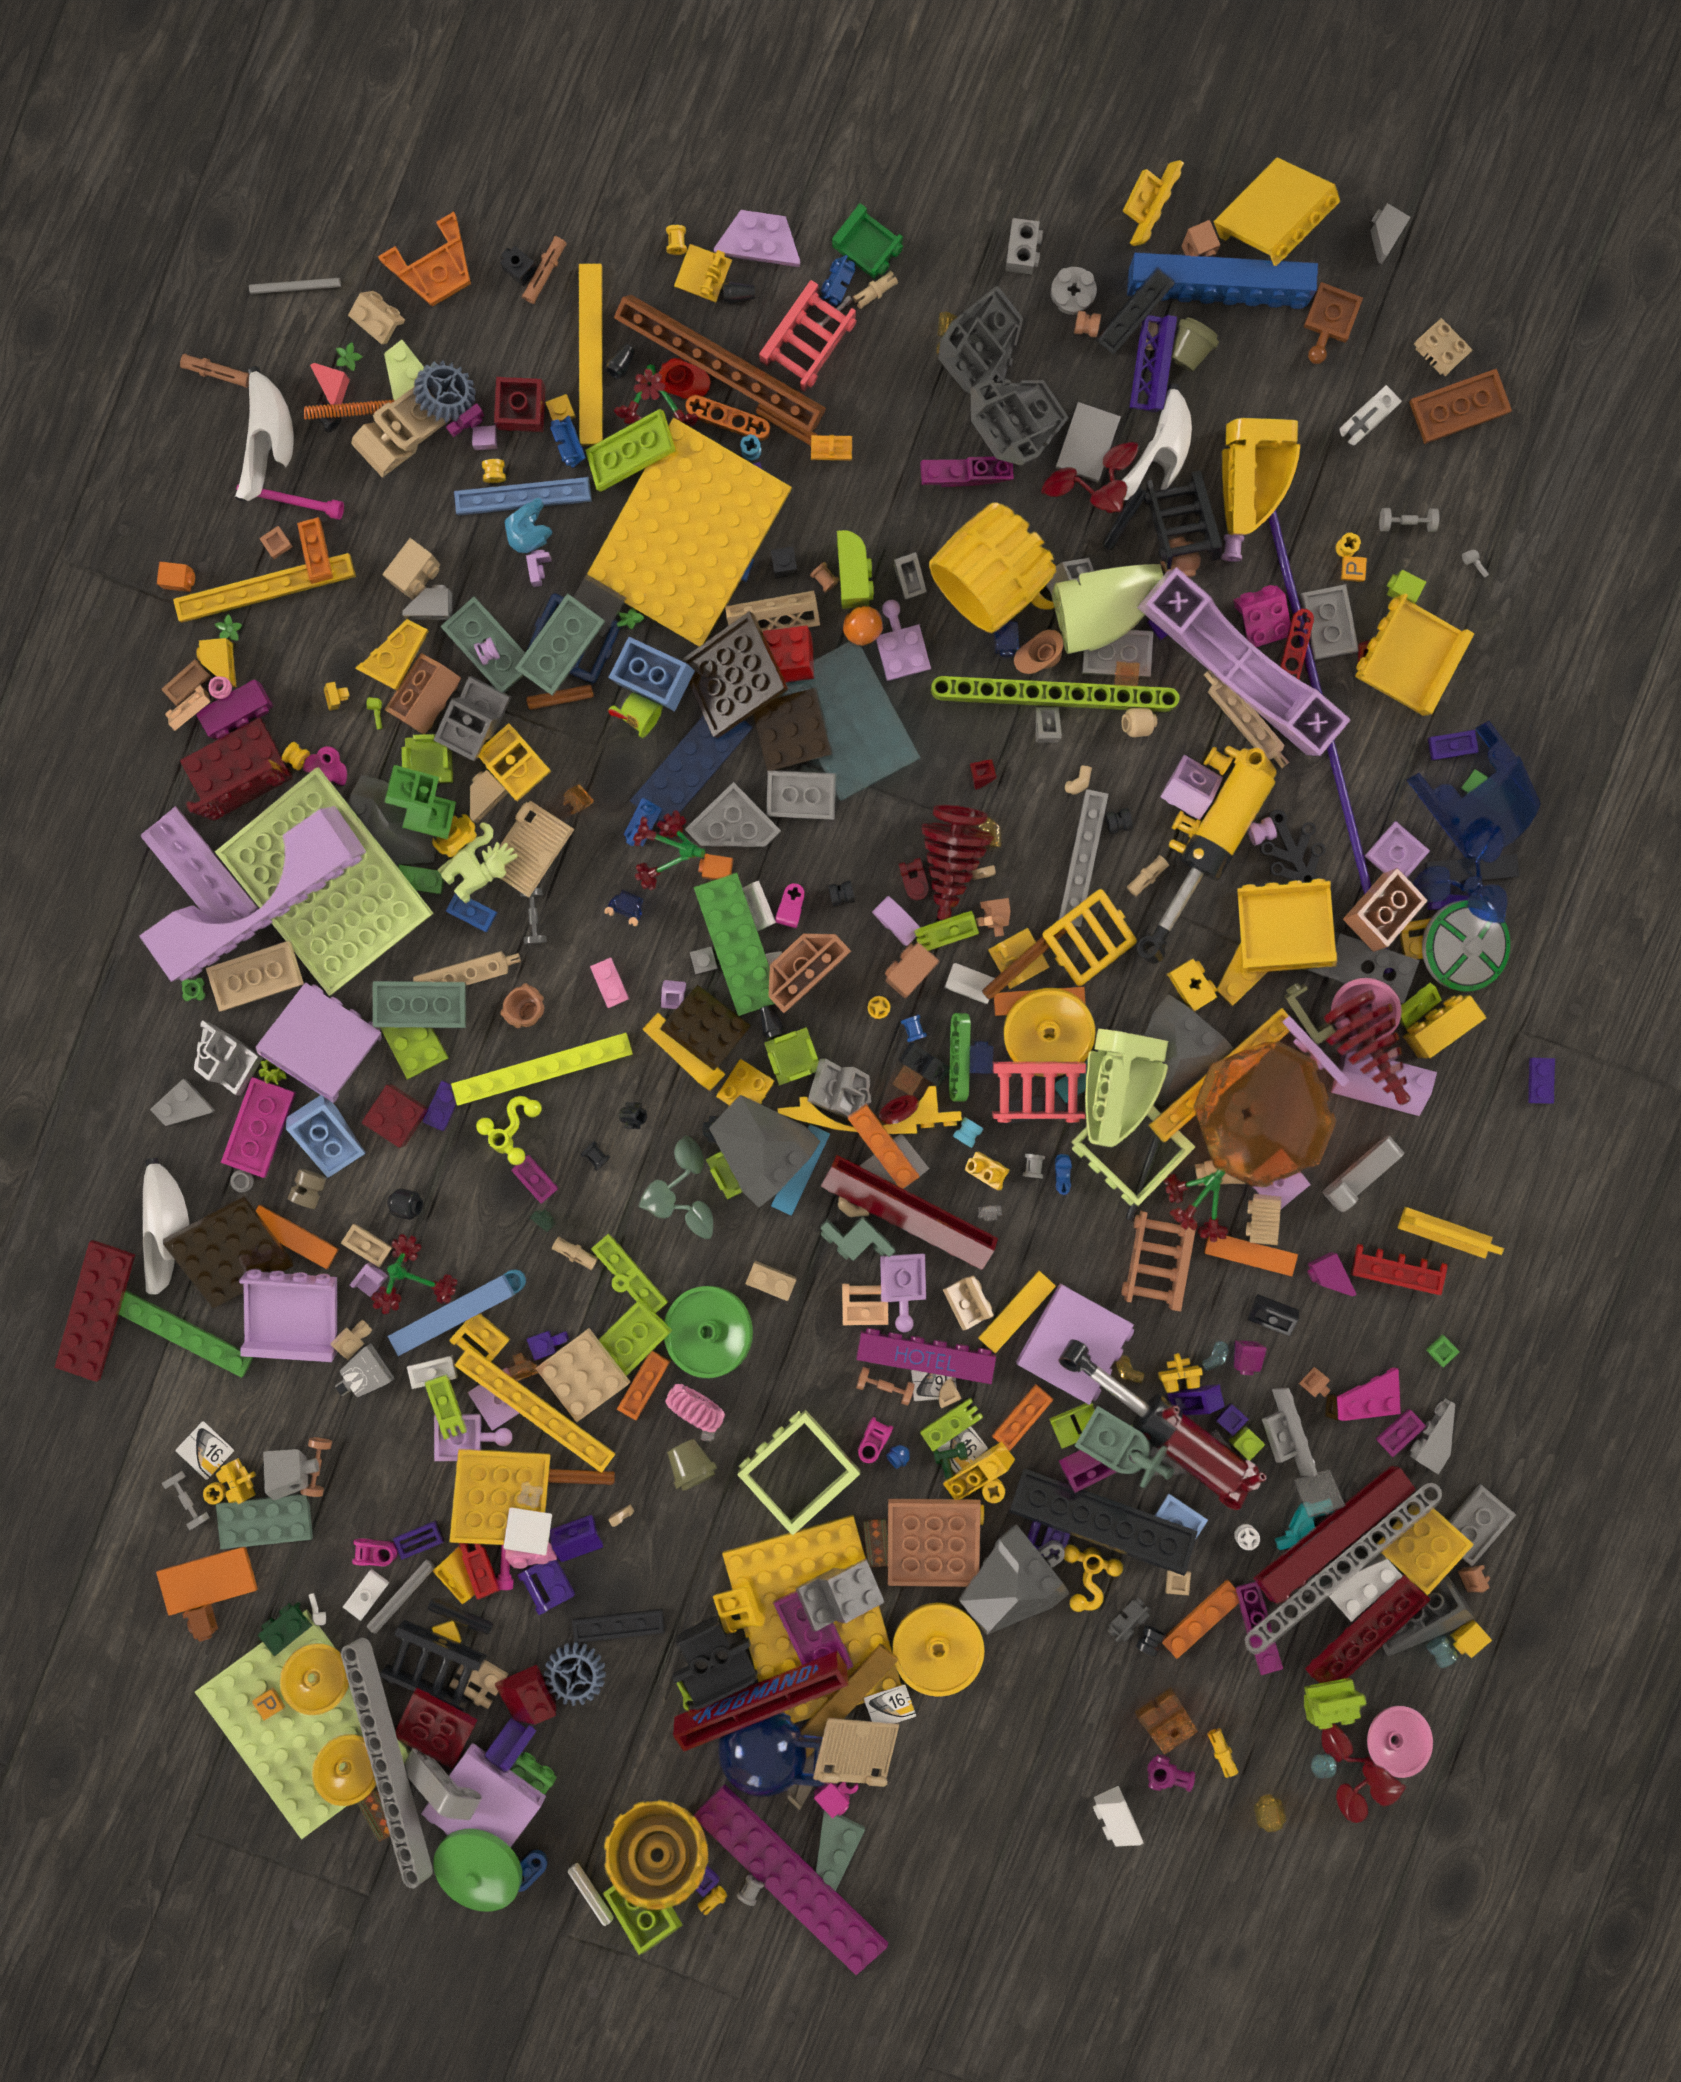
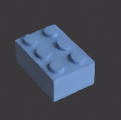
(651, 673)

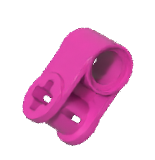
(790, 910)
(874, 1438)
(369, 1552)

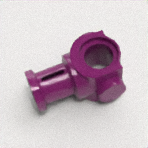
(1171, 1775)

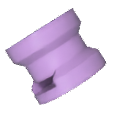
(489, 650)

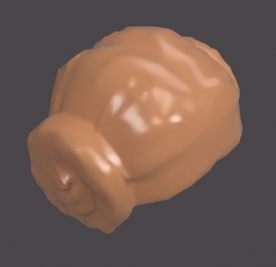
(1185, 563)
(523, 1006)

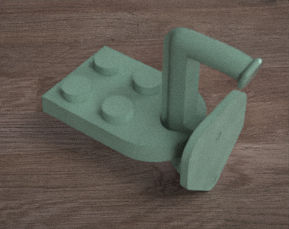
(1113, 1443)

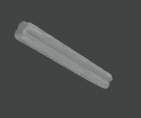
(400, 1596)

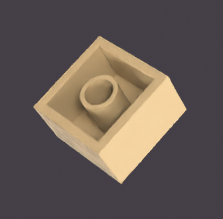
(412, 569)

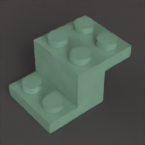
(857, 1239)

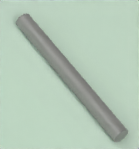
(295, 285)

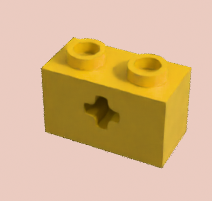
(1181, 980)

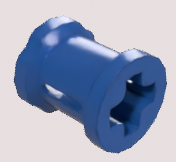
(913, 1028)

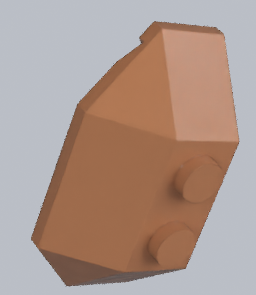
(803, 967)

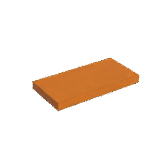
(206, 1580)

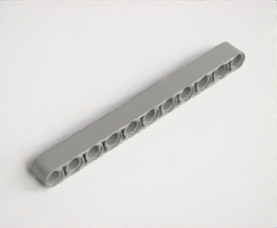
(1348, 1558)
(386, 1762)

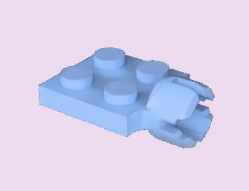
(1179, 1513)

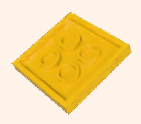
(1427, 1549)

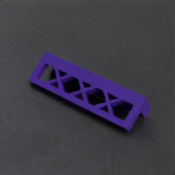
(1161, 363)

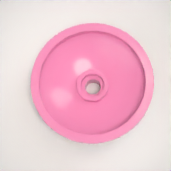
(1383, 995)
(1412, 1741)

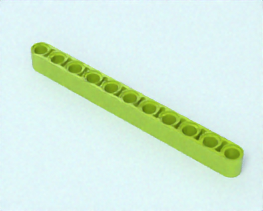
(1065, 689)

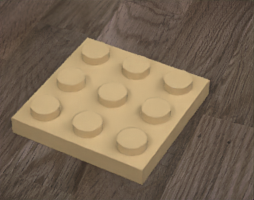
(582, 1375)

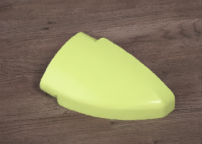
(1102, 605)
(1122, 1084)

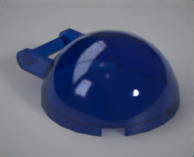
(768, 1757)

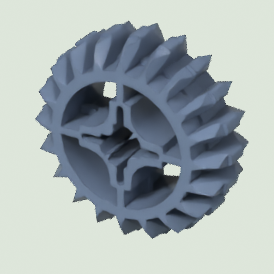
(439, 379)
(566, 1672)

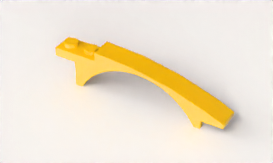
(926, 1115)

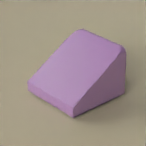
(484, 438)
(672, 994)

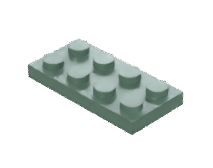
(474, 625)
(560, 644)
(419, 1004)
(264, 1521)

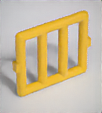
(1066, 922)

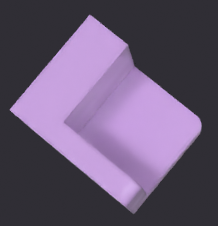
(369, 1279)

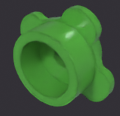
(187, 991)

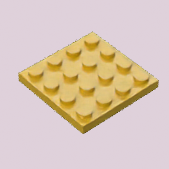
(489, 1486)

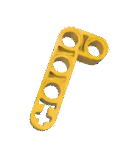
(696, 1068)

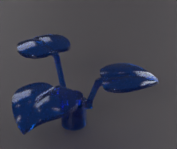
(1484, 902)

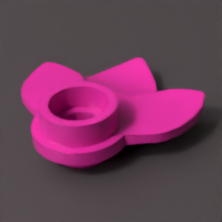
(333, 770)

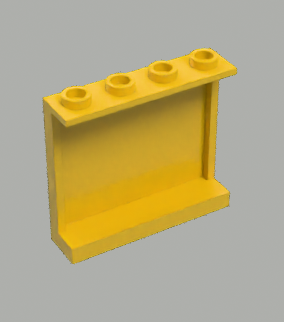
(1278, 209)
(1413, 656)
(1286, 926)

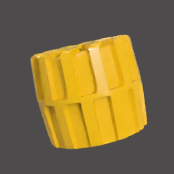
(992, 567)
(631, 1848)

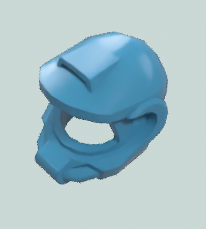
(521, 531)

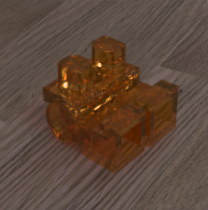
(1168, 1723)

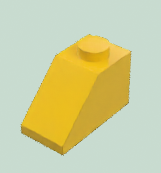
(218, 658)

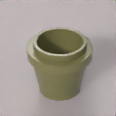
(1192, 343)
(690, 1465)

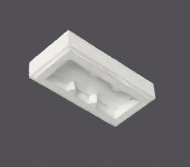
(758, 906)
(366, 1594)

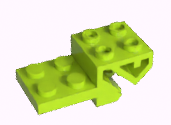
(1332, 1703)

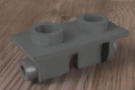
(1124, 1627)

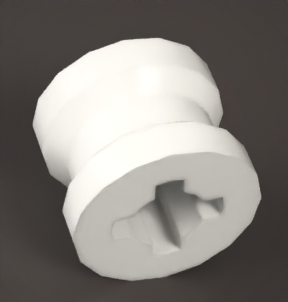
(1251, 1538)

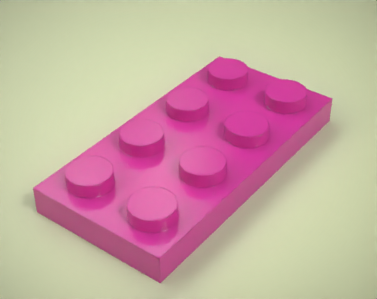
(258, 1127)

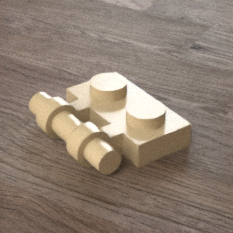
(486, 1679)

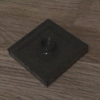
(600, 600)

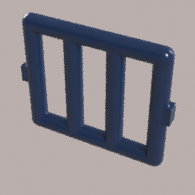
(605, 652)

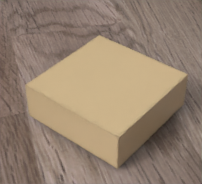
(1177, 1583)

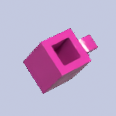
(834, 1797)

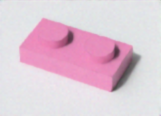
(609, 982)
(523, 1559)

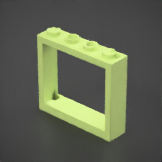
(1114, 1182)
(821, 1500)

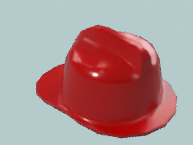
(684, 378)

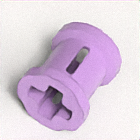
(1232, 547)

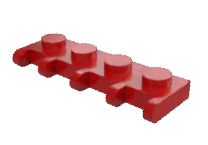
(1398, 1272)

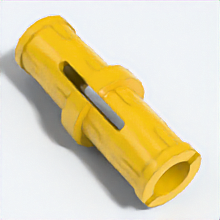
(1222, 1752)

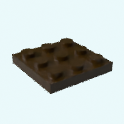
(793, 730)
(705, 1027)

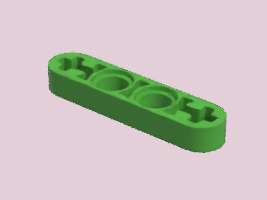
(959, 1057)

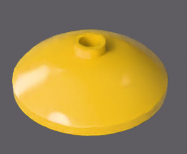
(329, 1680)
(345, 1785)

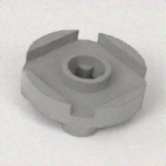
(1073, 277)

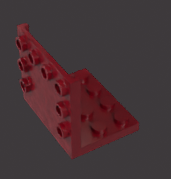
(235, 770)

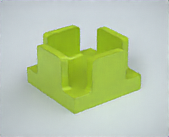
(428, 756)
(792, 1056)
(723, 1175)

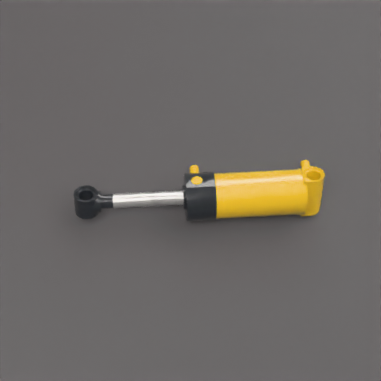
(1216, 837)

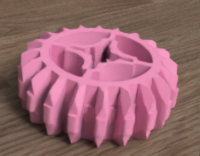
(695, 1408)

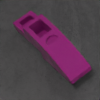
(965, 472)
(1253, 1613)

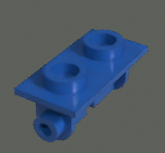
(842, 272)
(571, 449)
(646, 809)

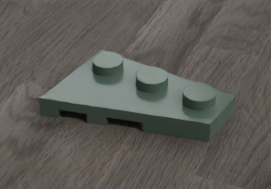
(836, 1847)

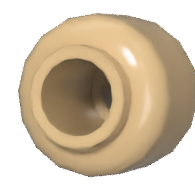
(1139, 722)

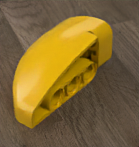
(1257, 470)

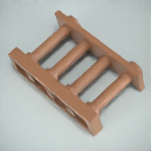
(1177, 1275)

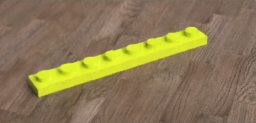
(541, 1069)

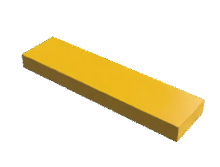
(1017, 1311)

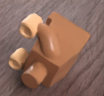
(996, 915)

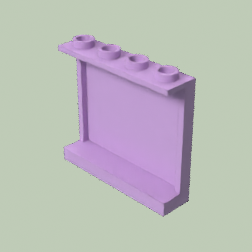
(318, 1041)
(289, 1315)
(1076, 1318)
(505, 1804)

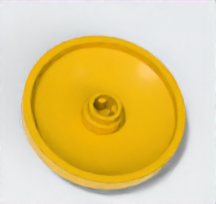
(1049, 1028)
(938, 1649)

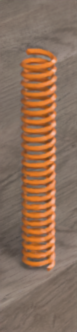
(325, 408)

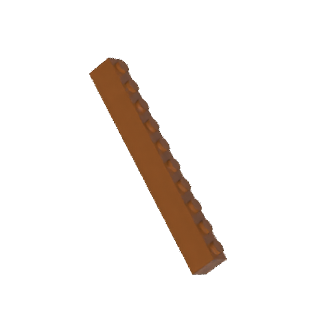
(719, 362)

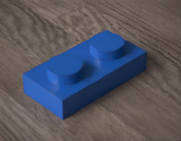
(472, 912)

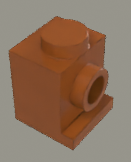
(201, 1622)

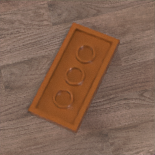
(1460, 406)

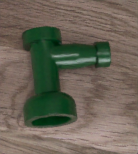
(944, 1457)

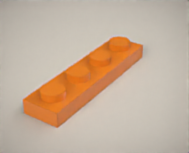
(883, 1146)
(1201, 1619)

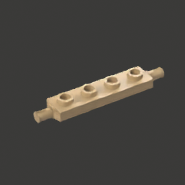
(1246, 720)
(471, 970)

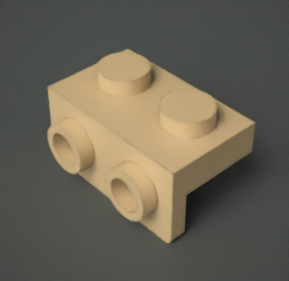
(375, 316)
(968, 1302)

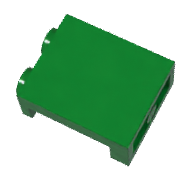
(867, 242)

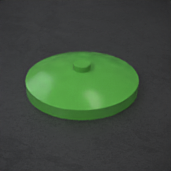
(708, 1331)
(478, 1870)

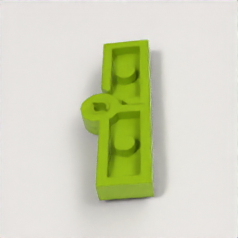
(628, 1274)

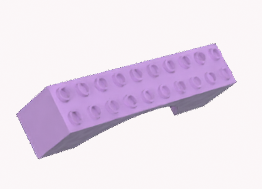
(1208, 636)
(314, 854)

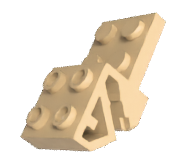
(395, 433)

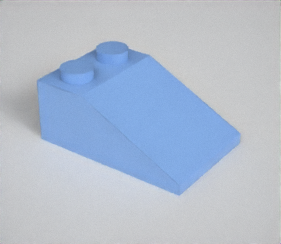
(324, 1135)

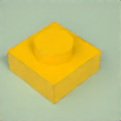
(560, 408)

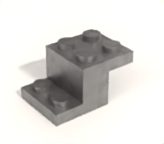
(472, 718)
(839, 1595)

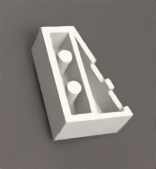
(1364, 1586)

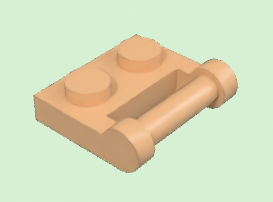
(188, 708)
(863, 1311)

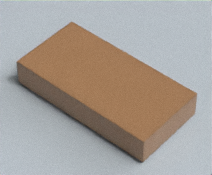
(186, 682)

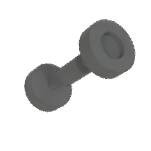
(533, 919)

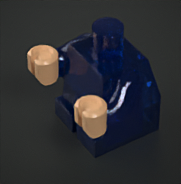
(627, 904)

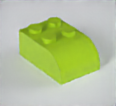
(854, 571)
(642, 1925)

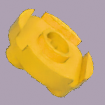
(460, 834)

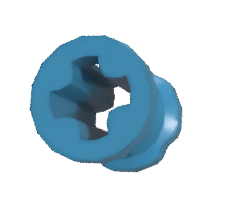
(754, 453)

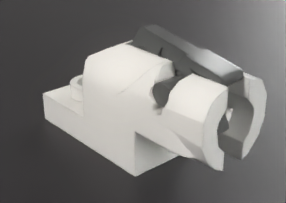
(1370, 415)

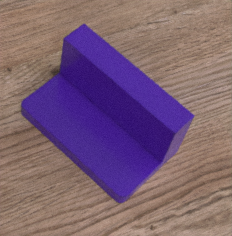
(575, 1538)
(509, 1745)

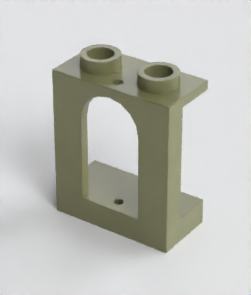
(1317, 1035)

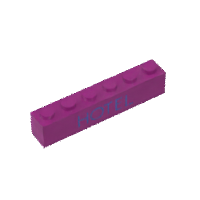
(926, 1356)

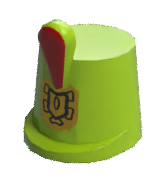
(639, 713)

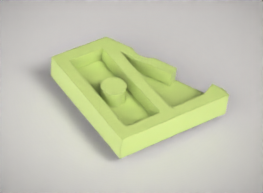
(402, 368)

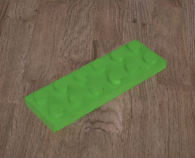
(736, 942)

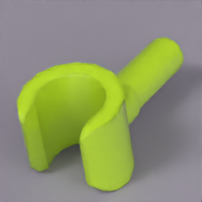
(376, 705)
(686, 1696)

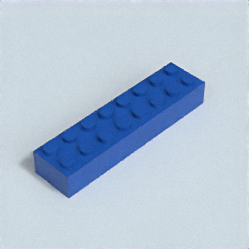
(1228, 279)

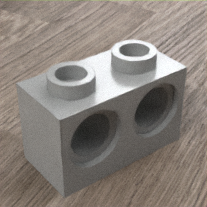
(1020, 245)

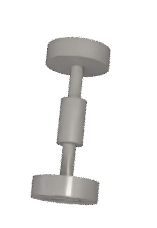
(1386, 519)
(185, 1500)

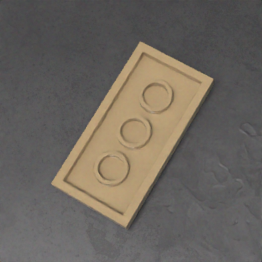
(254, 976)

